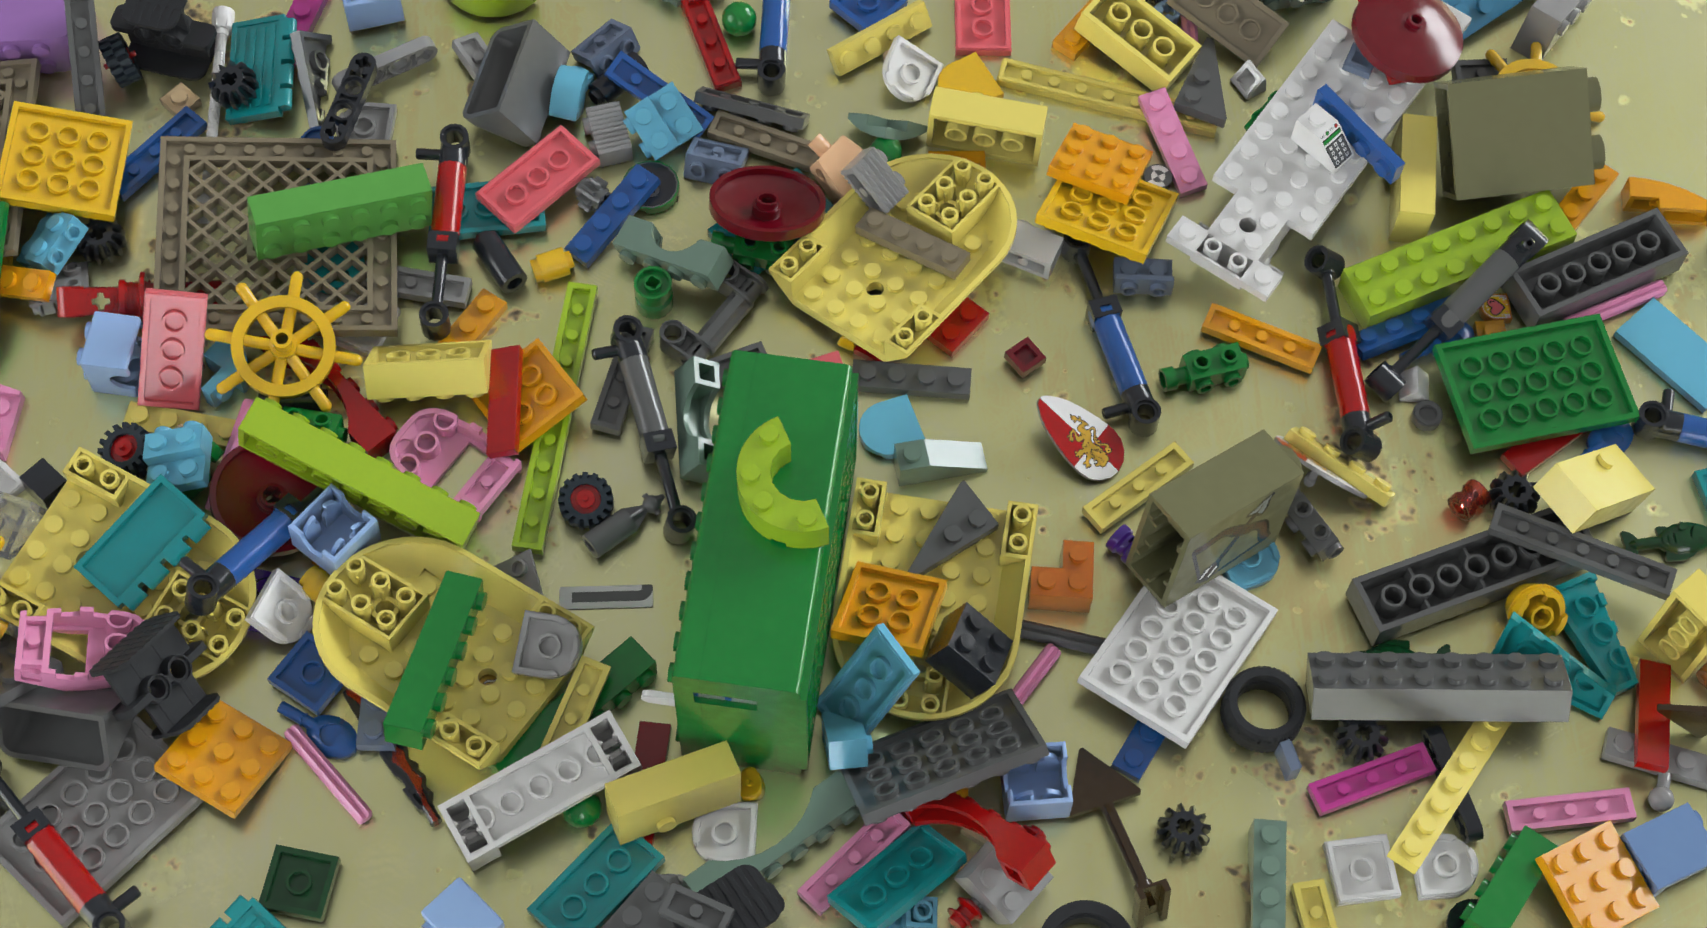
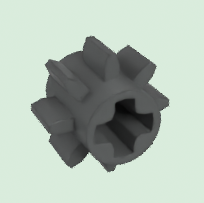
(591, 193)

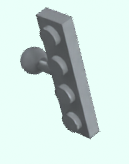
(1684, 766)

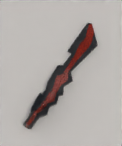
(404, 770)

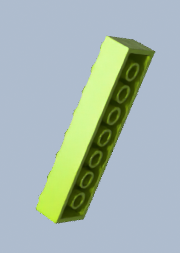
(1445, 260)
(365, 481)

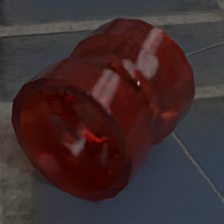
(1466, 502)

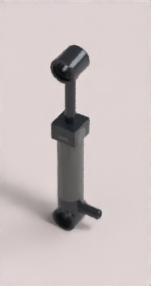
(1451, 315)
(656, 439)

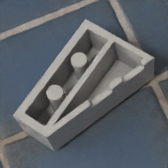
(1547, 23)

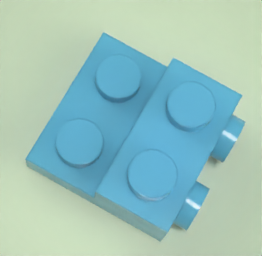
(662, 122)
(52, 242)
(179, 455)

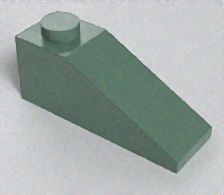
(936, 460)

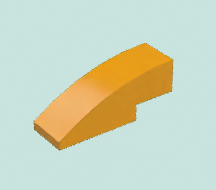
(1673, 202)

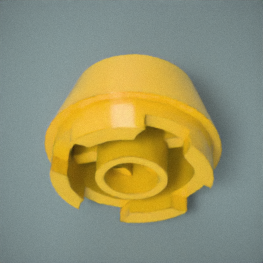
(1540, 606)

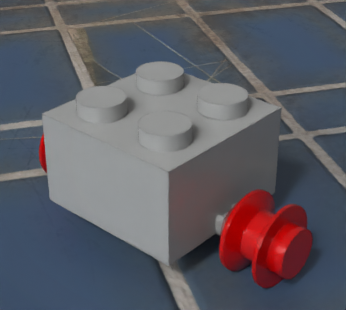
(992, 890)

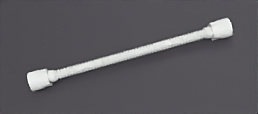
(222, 19)

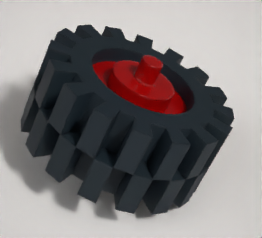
(120, 59)
(125, 448)
(585, 500)

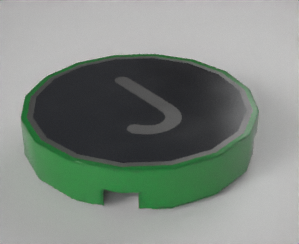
(667, 191)

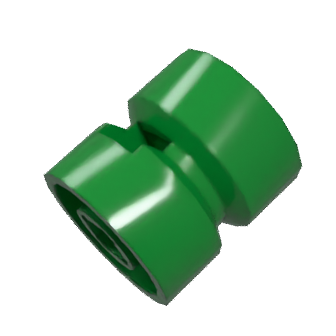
(653, 292)

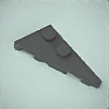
(312, 72)
(1202, 90)
(958, 528)

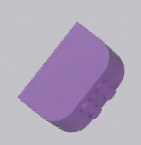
(35, 31)

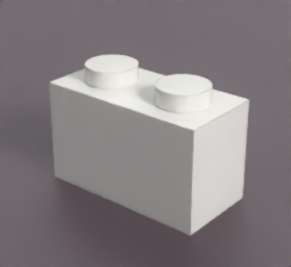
(1034, 250)

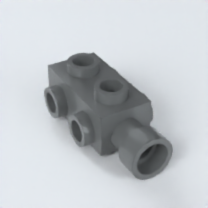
(1317, 534)

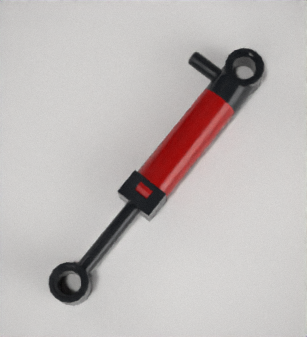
(443, 238)
(1340, 340)
(65, 867)

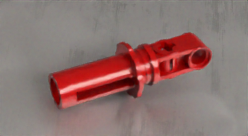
(124, 299)

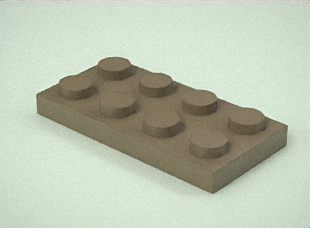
(1239, 25)

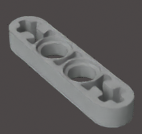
(410, 54)

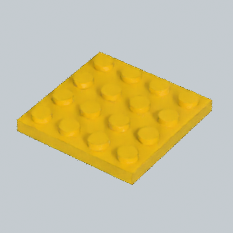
(64, 161)
(1106, 223)

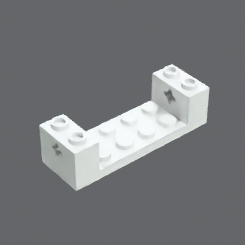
(538, 788)

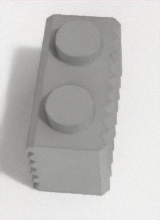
(608, 133)
(875, 180)

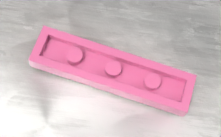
(1172, 142)
(1570, 810)
(849, 859)

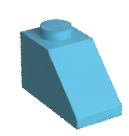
(845, 742)

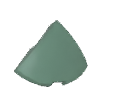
(886, 128)

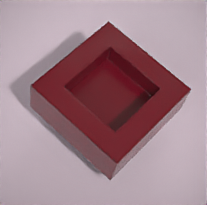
(1025, 357)

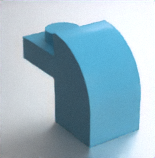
(569, 92)
(221, 363)

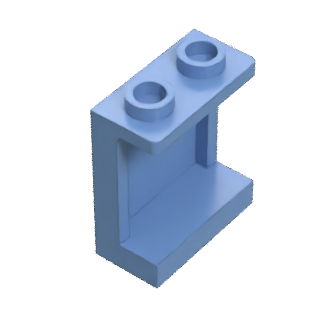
(1668, 847)

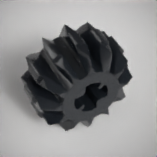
(233, 85)
(102, 241)
(1508, 485)
(1356, 746)
(1183, 820)

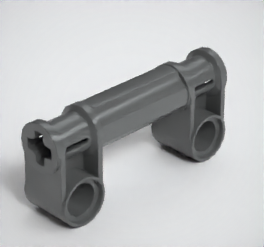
(741, 292)

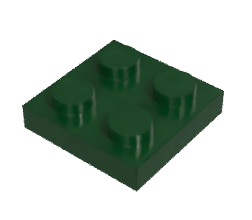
(299, 883)

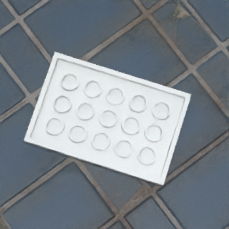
(1179, 658)

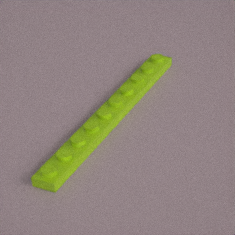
(549, 448)

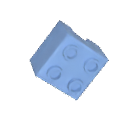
(372, 13)
(112, 353)
(333, 530)
(1038, 788)
(460, 908)

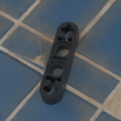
(352, 102)
(1465, 816)

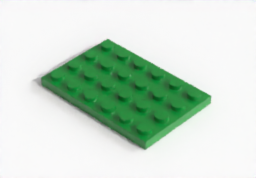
(1535, 383)

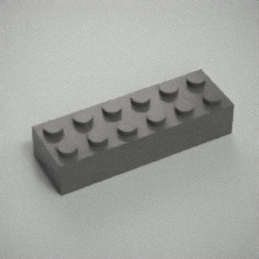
(1595, 269)

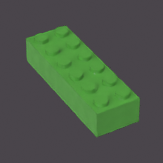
(339, 211)

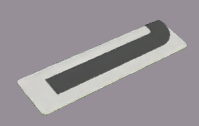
(606, 596)

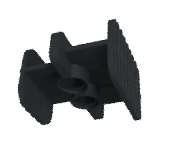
(166, 37)
(144, 662)
(746, 890)

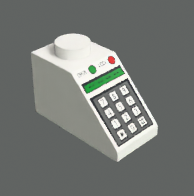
(1322, 138)

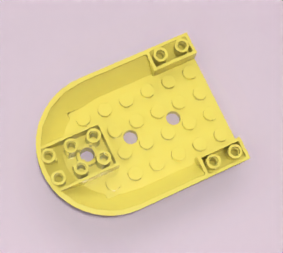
(836, 268)
(77, 518)
(988, 575)
(374, 615)

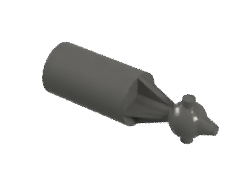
(620, 525)

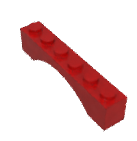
(365, 422)
(1020, 854)

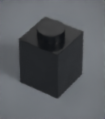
(43, 482)

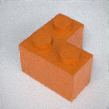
(1064, 587)

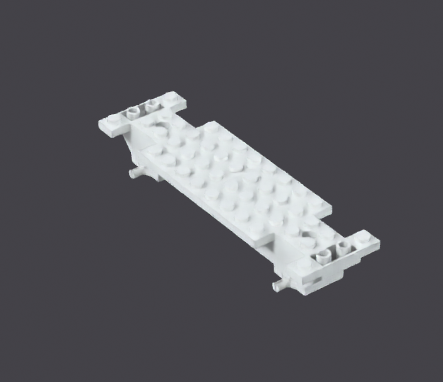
(1277, 180)

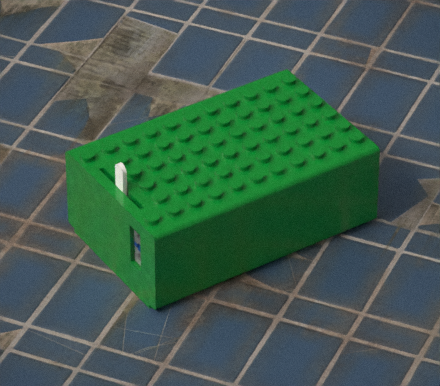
(752, 606)

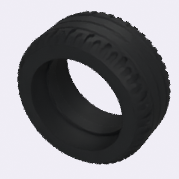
(1273, 681)

